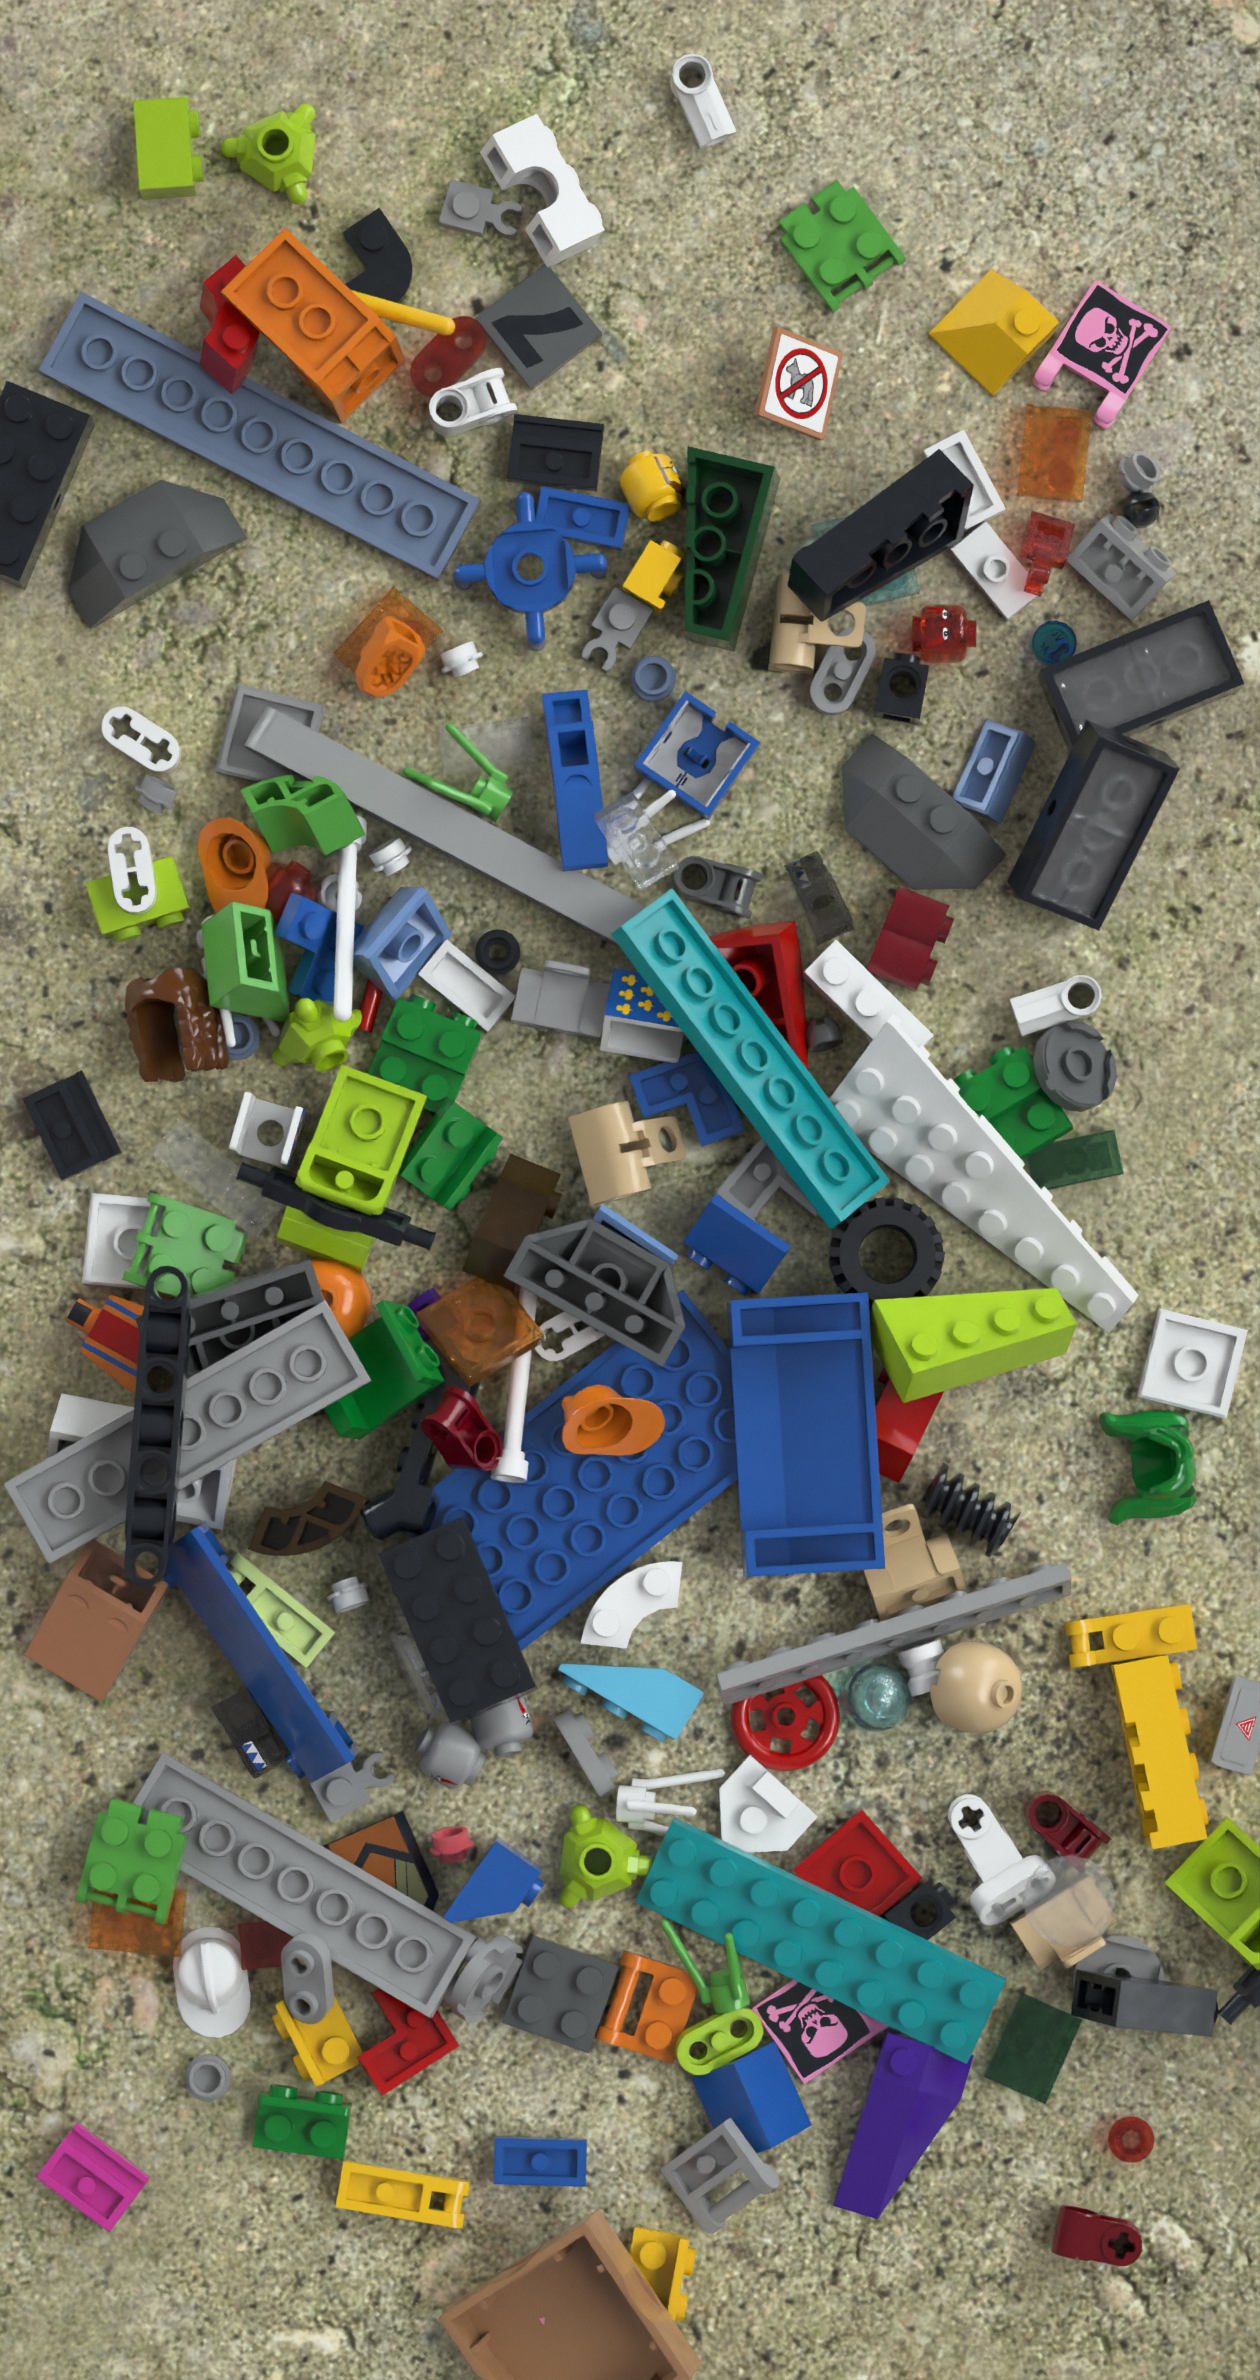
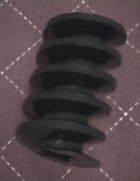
(968, 1510)

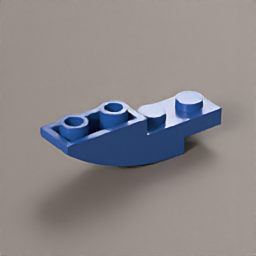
(575, 779)

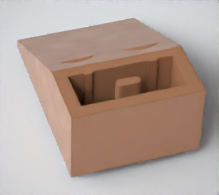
(95, 1620)

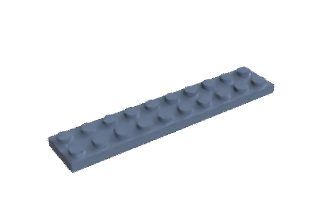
(260, 437)

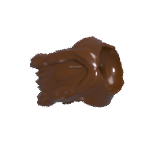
(153, 1030)

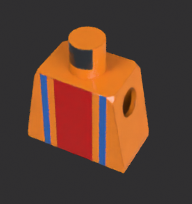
(111, 1337)

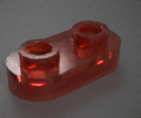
(448, 357)

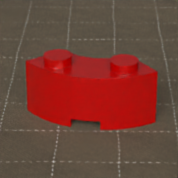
(233, 340)
(900, 1427)

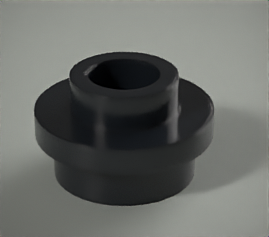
(492, 938)

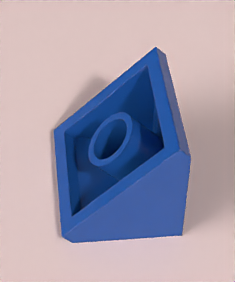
(756, 2096)

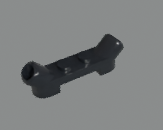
(411, 1503)

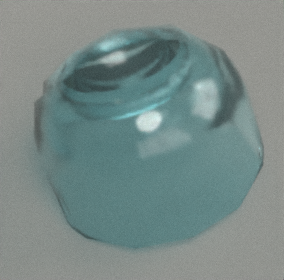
(873, 1697)

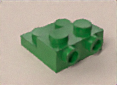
(426, 1050)
(1014, 1102)

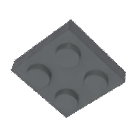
(560, 1993)

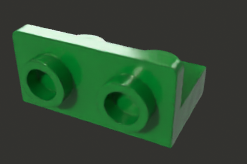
(449, 1154)
(302, 2123)

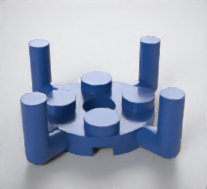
(524, 595)

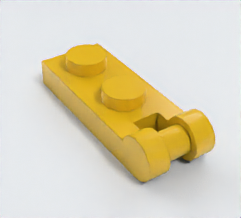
(1132, 1635)
(401, 2193)

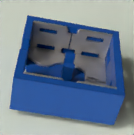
(692, 727)

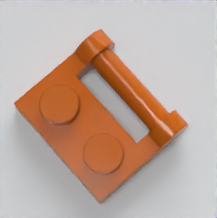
(663, 2012)

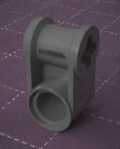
(719, 886)

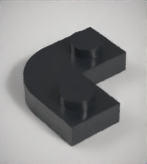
(383, 257)

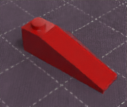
(772, 970)

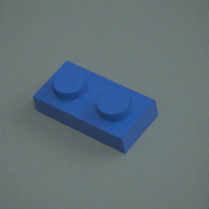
(583, 517)
(540, 2161)

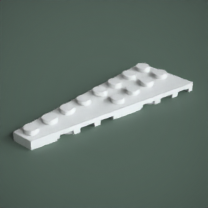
(959, 1160)

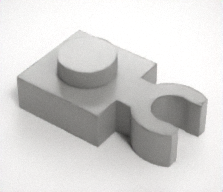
(471, 209)
(619, 623)
(346, 1789)

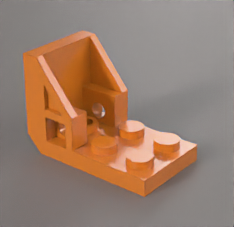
(316, 324)

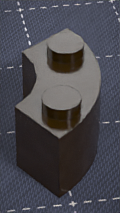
(516, 1210)
(309, 1525)

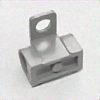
(561, 1000)

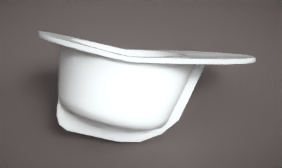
(211, 1982)

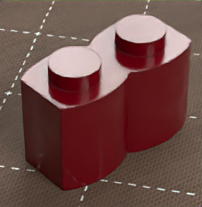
(909, 938)

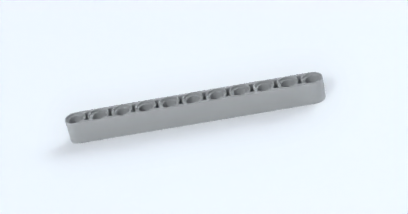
(442, 825)

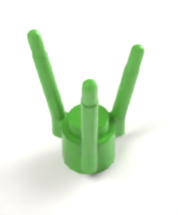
(485, 795)
(727, 1985)

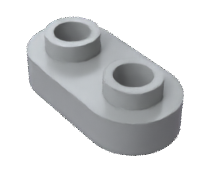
(842, 673)
(577, 1735)
(307, 1982)

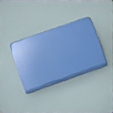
(993, 771)

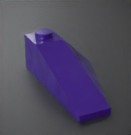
(901, 2114)

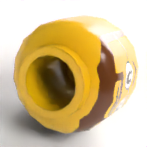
(652, 486)

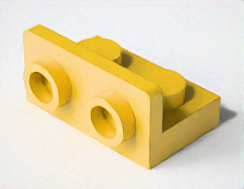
(323, 2047)
(663, 2262)

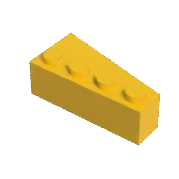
(1158, 1751)

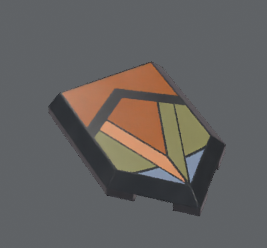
(392, 1855)

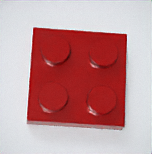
(860, 1866)

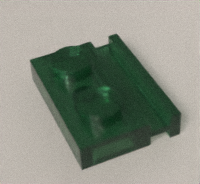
(1032, 2047)

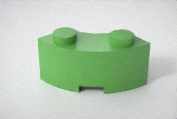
(303, 813)

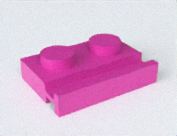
(93, 2176)

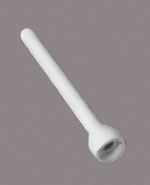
(345, 927)
(512, 1466)

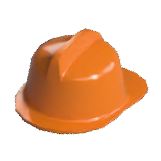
(234, 863)
(608, 1424)

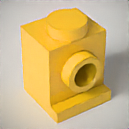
(655, 575)

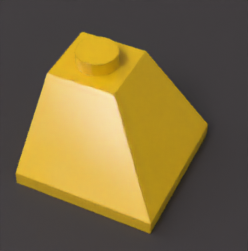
(994, 330)

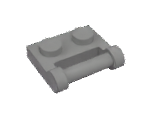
(709, 2164)

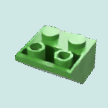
(245, 962)

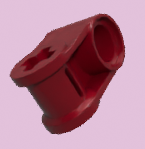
(462, 1432)
(1068, 1829)
(1086, 2237)

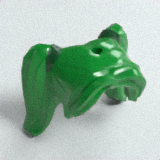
(1160, 1464)

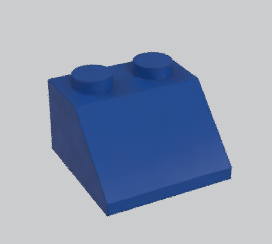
(736, 1246)
(497, 1885)

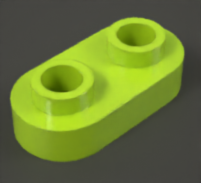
(718, 2042)

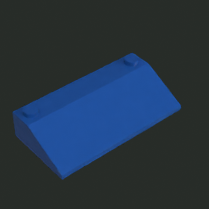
(805, 1434)
(314, 1739)

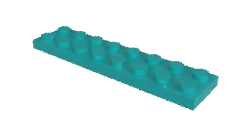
(750, 1058)
(821, 1940)

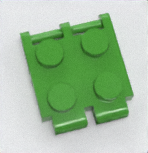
(838, 243)
(189, 1241)
(134, 1860)

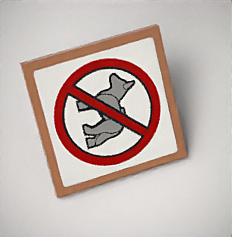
(798, 383)

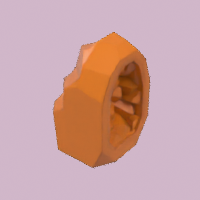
(388, 658)

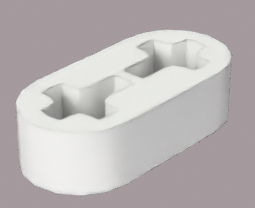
(147, 731)
(121, 872)
(572, 1344)
(1004, 1893)

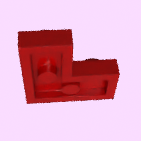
(410, 2049)

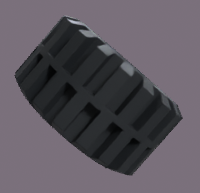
(894, 1215)

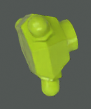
(277, 151)
(315, 1036)
(597, 1859)

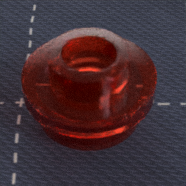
(1139, 2151)

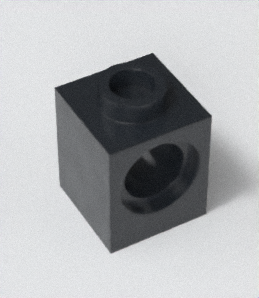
(901, 709)
(900, 1911)

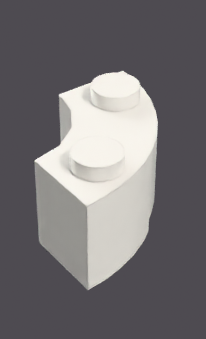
(630, 1601)

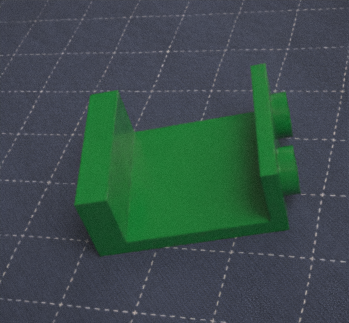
(399, 1369)

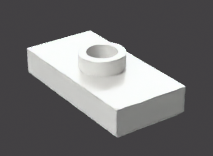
(994, 570)

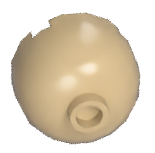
(976, 1688)

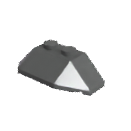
(147, 547)
(913, 822)
(604, 1285)
(246, 1310)

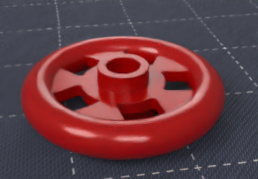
(802, 1751)

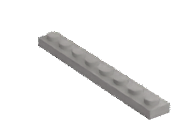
(909, 1628)

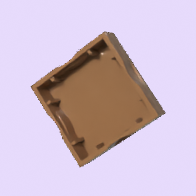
(596, 2313)

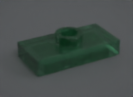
(1076, 1161)

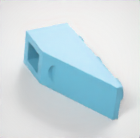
(647, 1692)

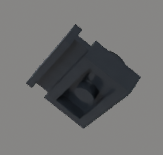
(555, 452)
(72, 1126)

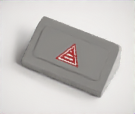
(1238, 1729)

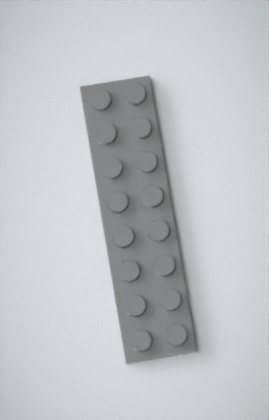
(225, 1415)
(308, 1888)

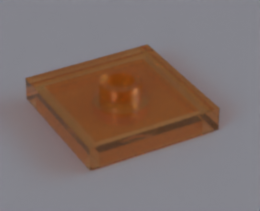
(480, 1329)

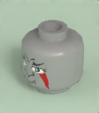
(503, 1728)
(449, 1755)

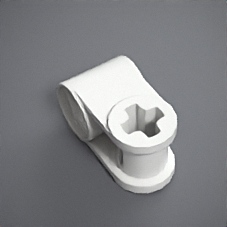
(474, 403)
(986, 1843)

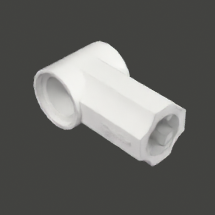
(702, 104)
(1051, 1006)

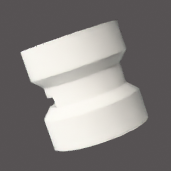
(921, 1665)

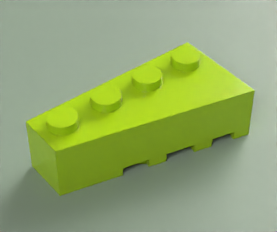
(964, 1338)

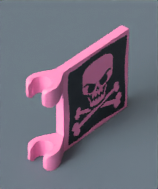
(1107, 345)
(813, 2027)

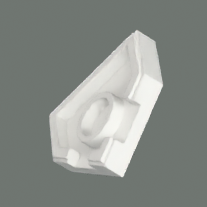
(760, 1810)

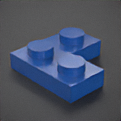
(313, 930)
(689, 1084)

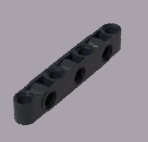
(157, 1426)

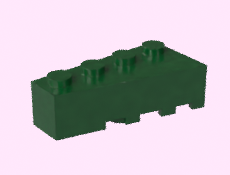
(724, 538)

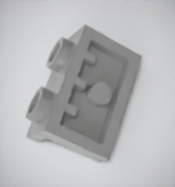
(1121, 564)

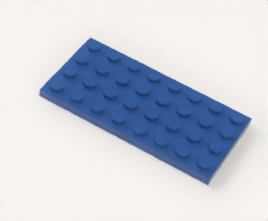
(597, 1513)

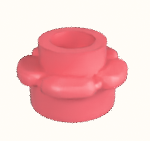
(451, 1844)

